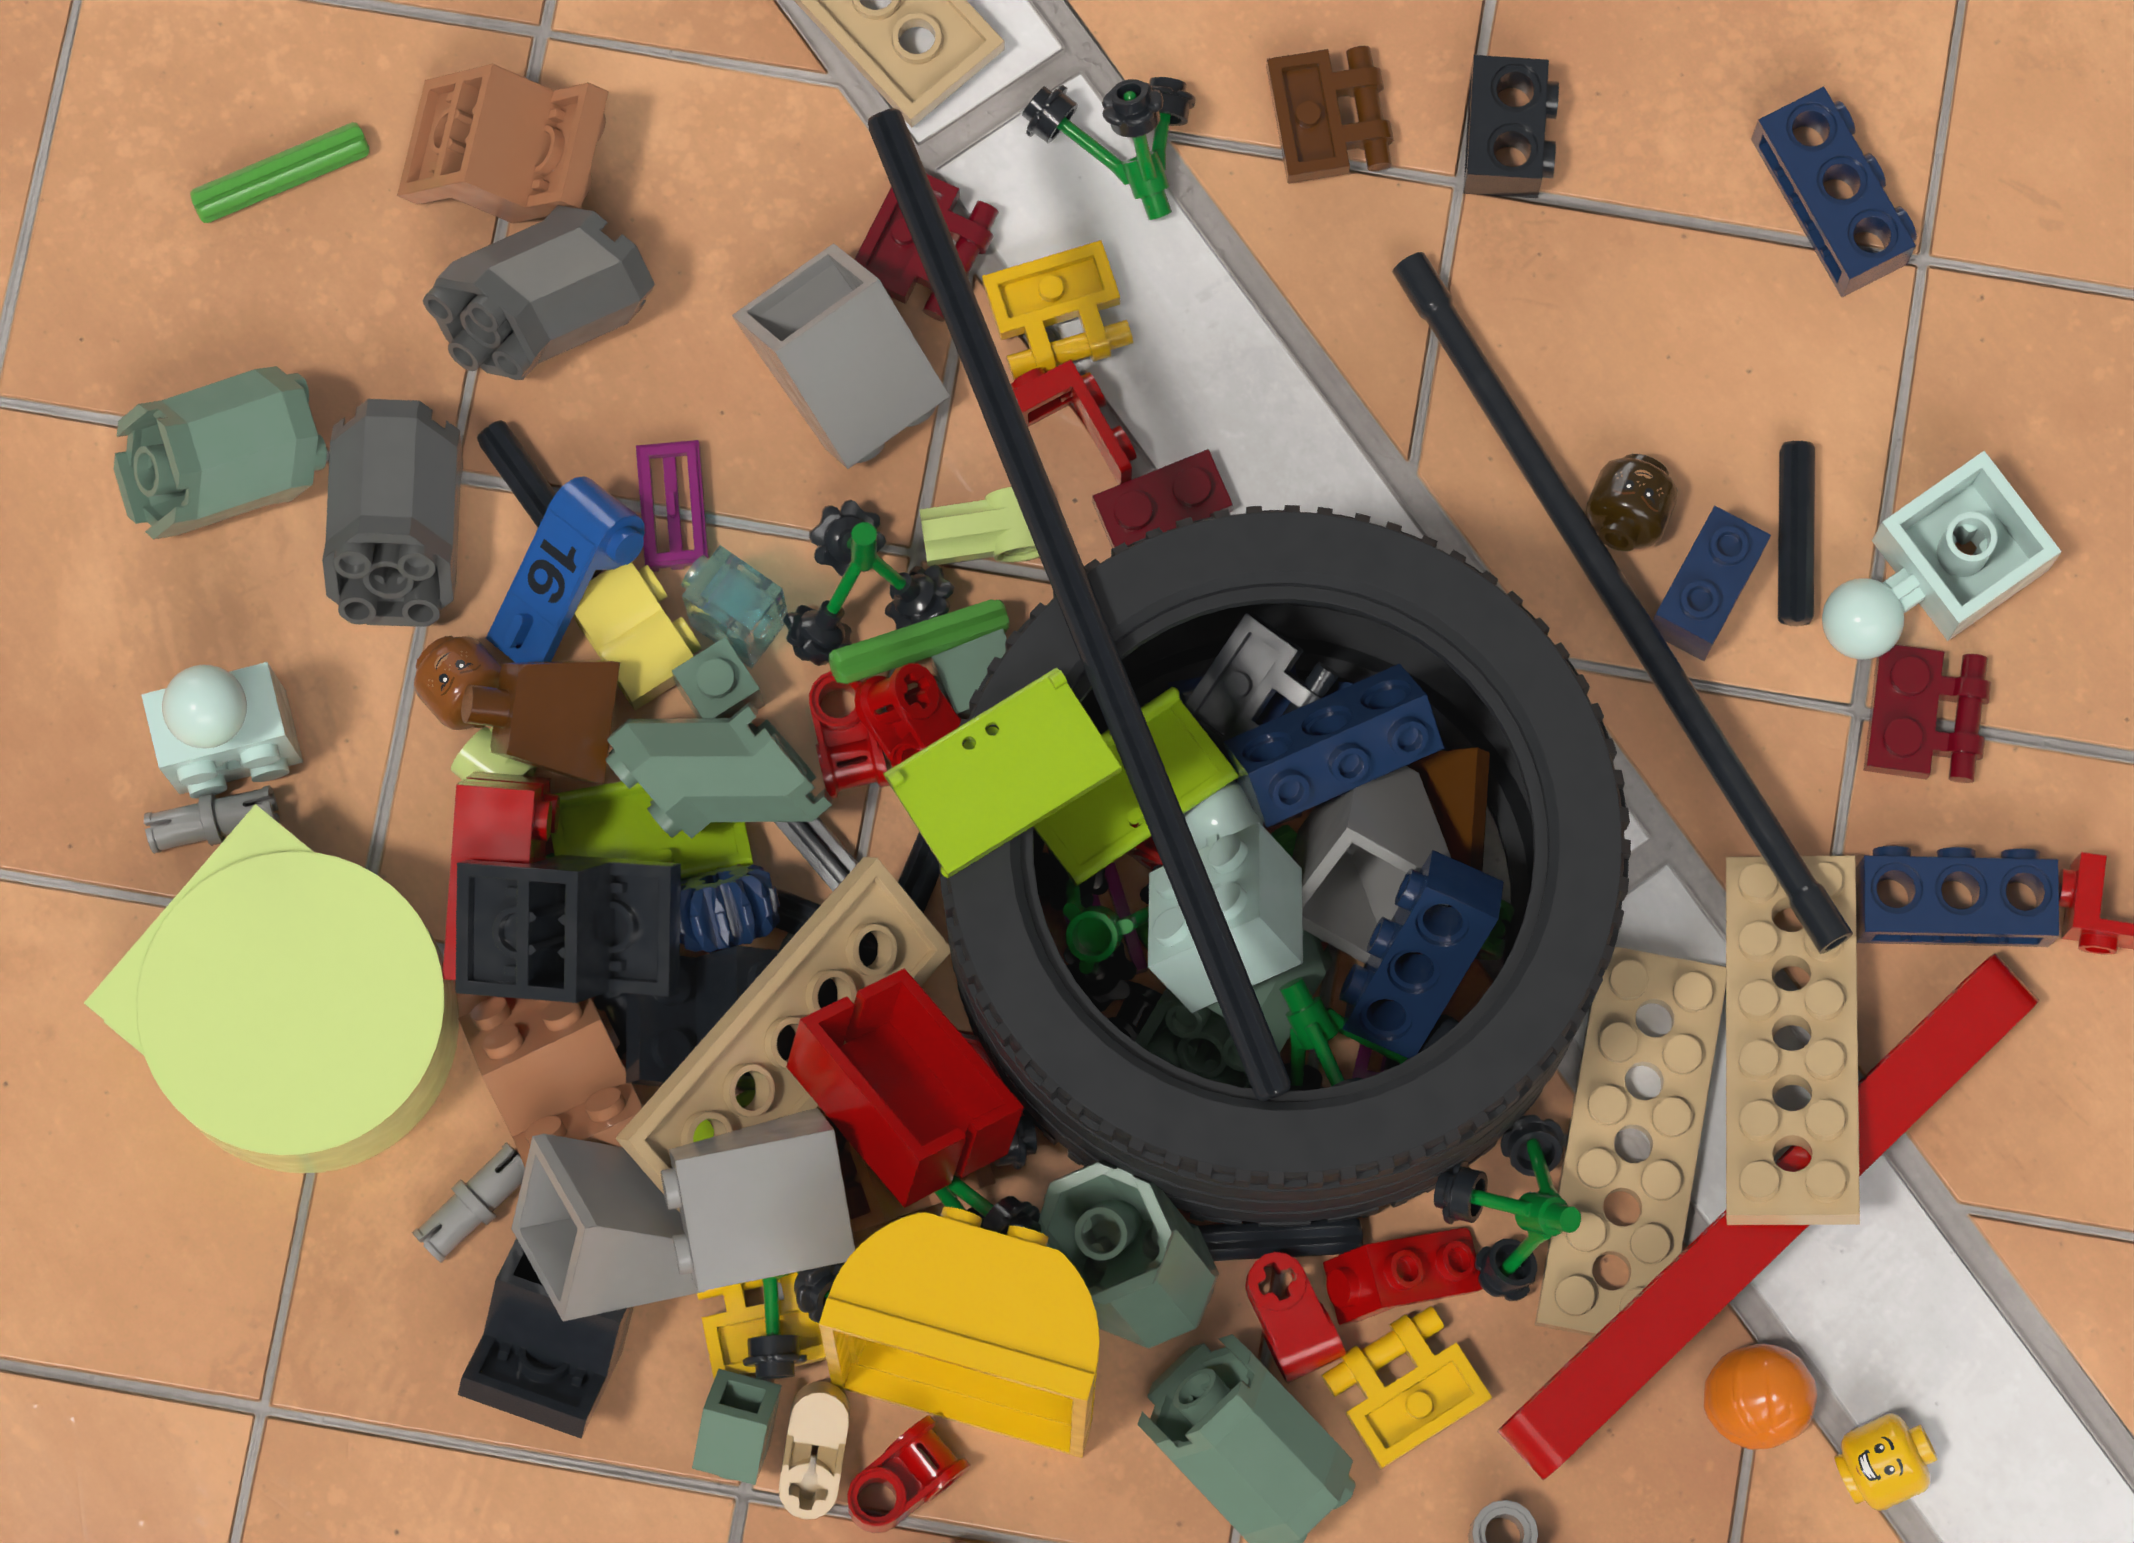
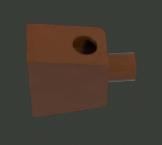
(549, 715)

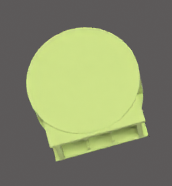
(288, 1004)

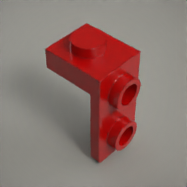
(1046, 393)
(2082, 898)
(1401, 1273)

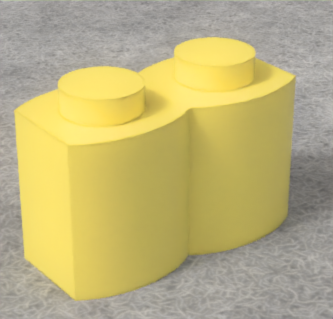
(630, 627)

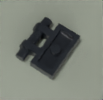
(1246, 677)

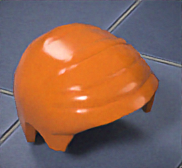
(1760, 1396)

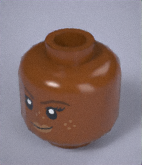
(447, 670)

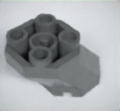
(538, 293)
(392, 514)

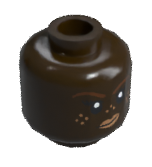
(1632, 502)

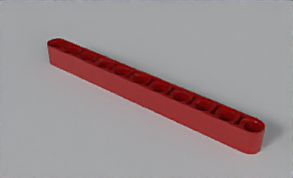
(1731, 1256)

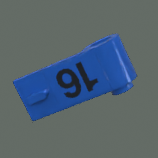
(578, 534)

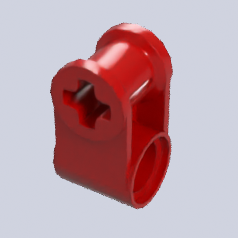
(912, 716)
(845, 745)
(1296, 1327)
(907, 1475)

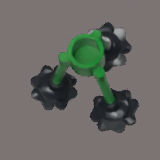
(1095, 932)

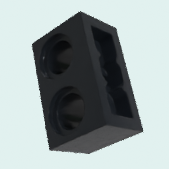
(1497, 125)

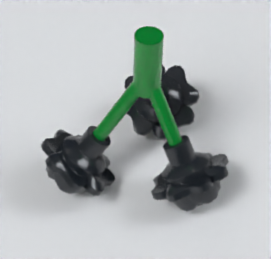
(850, 545)

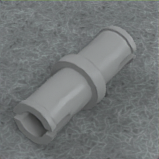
(207, 820)
(472, 1203)

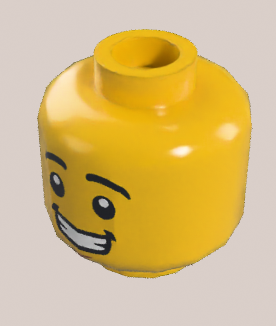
(1885, 1462)

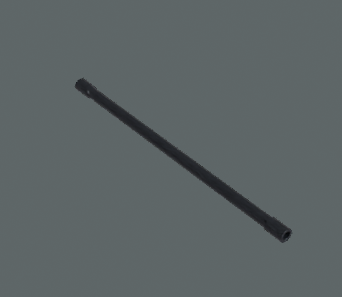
(1806, 896)

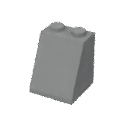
(842, 355)
(1358, 855)
(759, 1202)
(596, 1228)

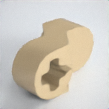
(806, 1480)

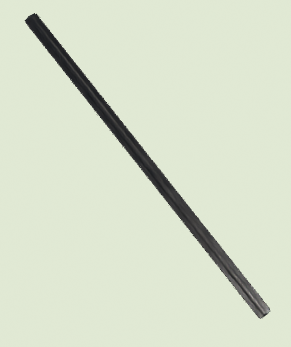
(1080, 607)

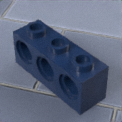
(1824, 219)
(1334, 744)
(1934, 922)
(1424, 981)

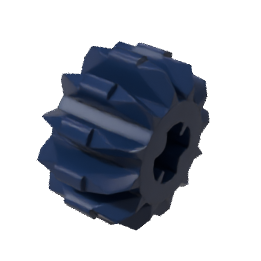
(727, 908)

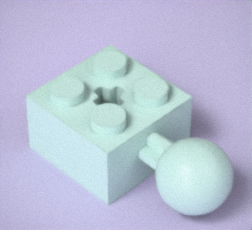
(1953, 588)
(221, 728)
(1255, 889)

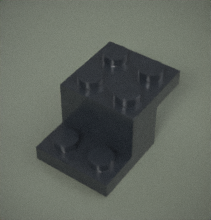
(568, 928)
(667, 1029)
(536, 1361)

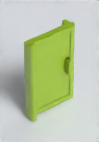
(1004, 779)
(1098, 824)
(617, 825)

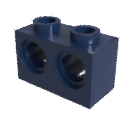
(1709, 582)

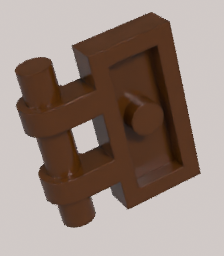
(1310, 118)

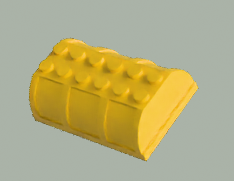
(967, 1328)

